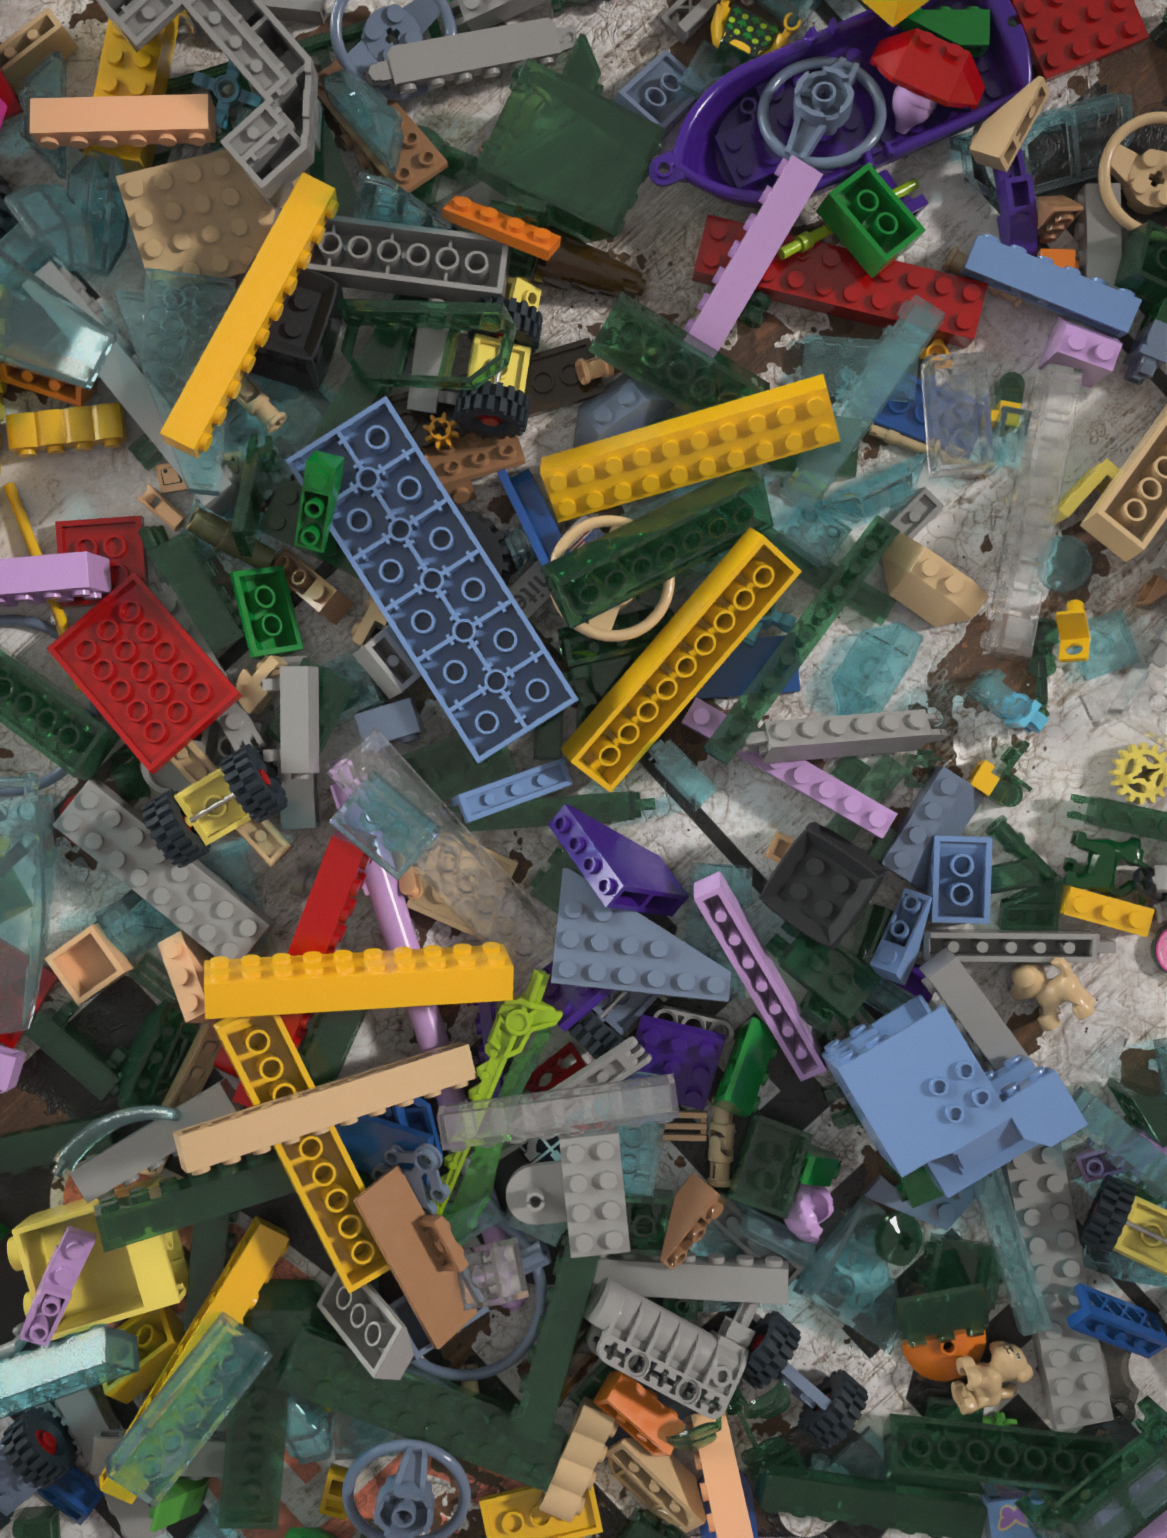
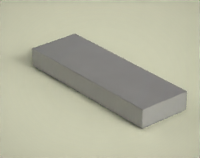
(916, 514)

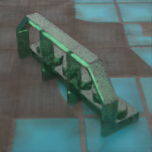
(433, 315)

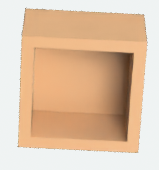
(88, 964)

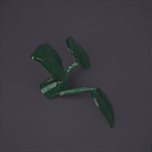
(765, 1407)

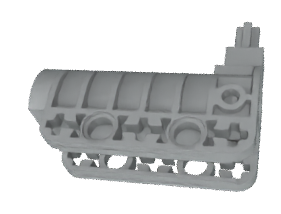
(677, 1347)

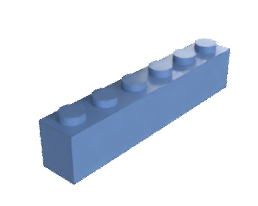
(1051, 286)

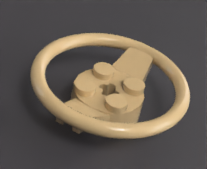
(1134, 173)
(601, 625)

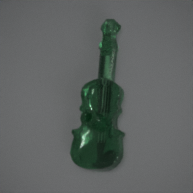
(1042, 662)

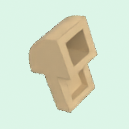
(250, 684)

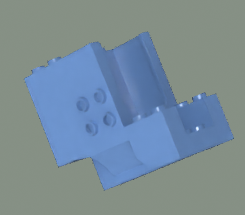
(936, 1106)

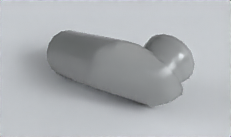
(14, 1346)

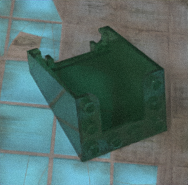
(568, 150)

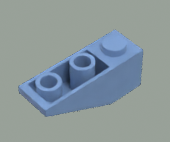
(902, 937)

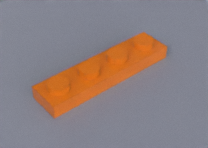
(501, 227)

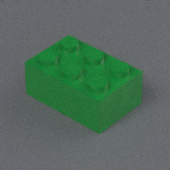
(870, 220)

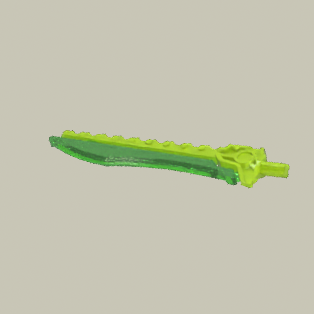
(507, 1038)

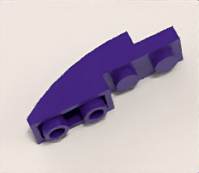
(1017, 206)

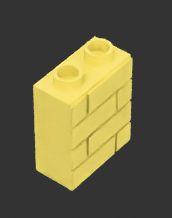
(111, 1282)

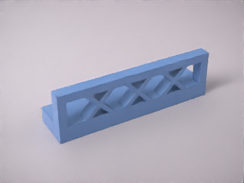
(513, 790)

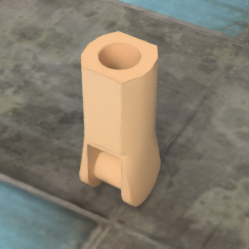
(164, 510)
(410, 884)

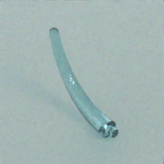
(80, 1143)

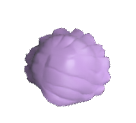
(808, 1210)

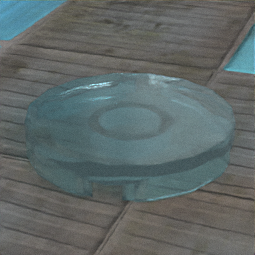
(1068, 564)

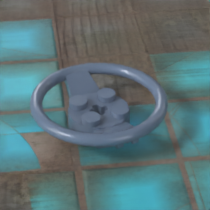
(404, 23)
(820, 107)
(406, 1499)

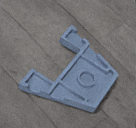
(939, 1212)

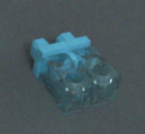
(1006, 703)

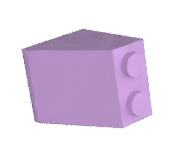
(1082, 348)

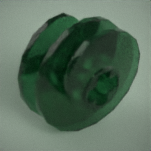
(898, 1238)

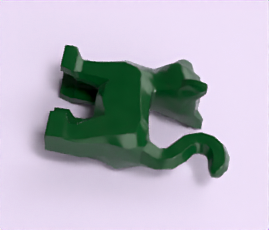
(1101, 864)

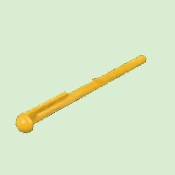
(34, 550)

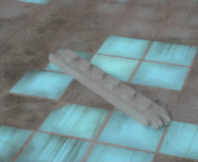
(235, 720)
(609, 1067)

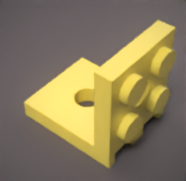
(1094, 478)

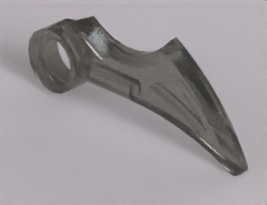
(1120, 1382)

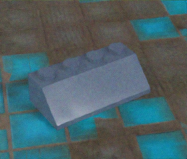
(939, 809)

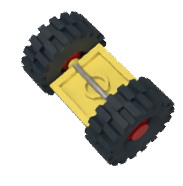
(500, 403)
(214, 806)
(1127, 1225)

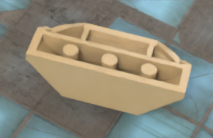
(929, 584)
(658, 1483)

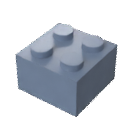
(394, 721)

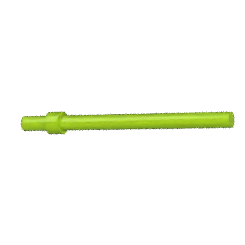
(807, 239)

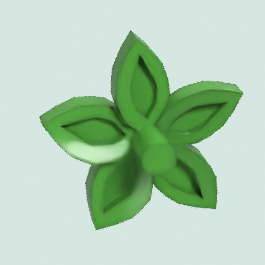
(999, 1419)

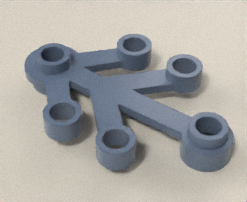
(426, 1160)

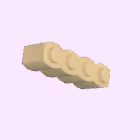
(578, 1460)

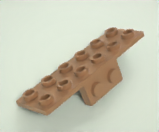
(418, 157)
(470, 459)
(418, 1253)

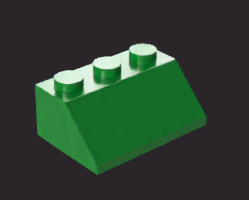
(267, 612)
(746, 1068)

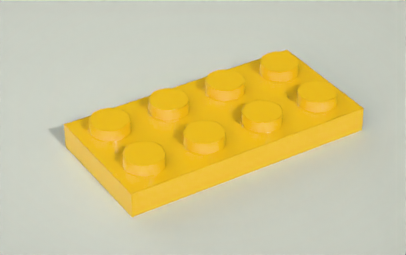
(518, 1515)

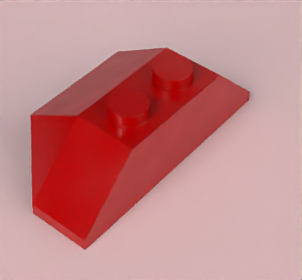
(930, 68)

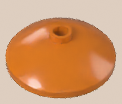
(940, 1363)

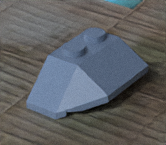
(618, 410)

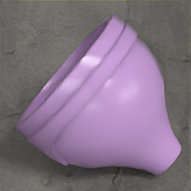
(910, 109)

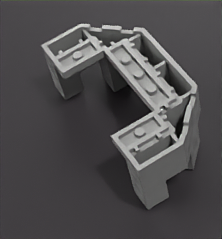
(285, 130)

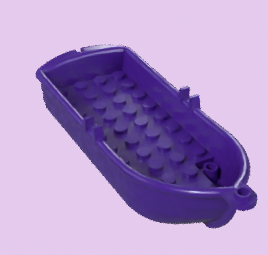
(721, 137)

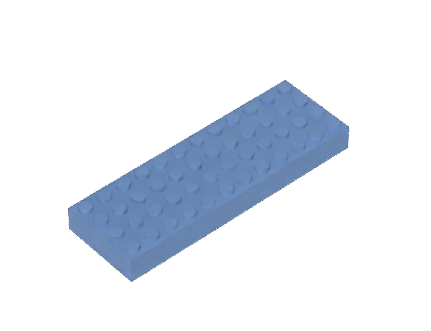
(437, 584)

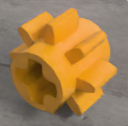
(437, 438)

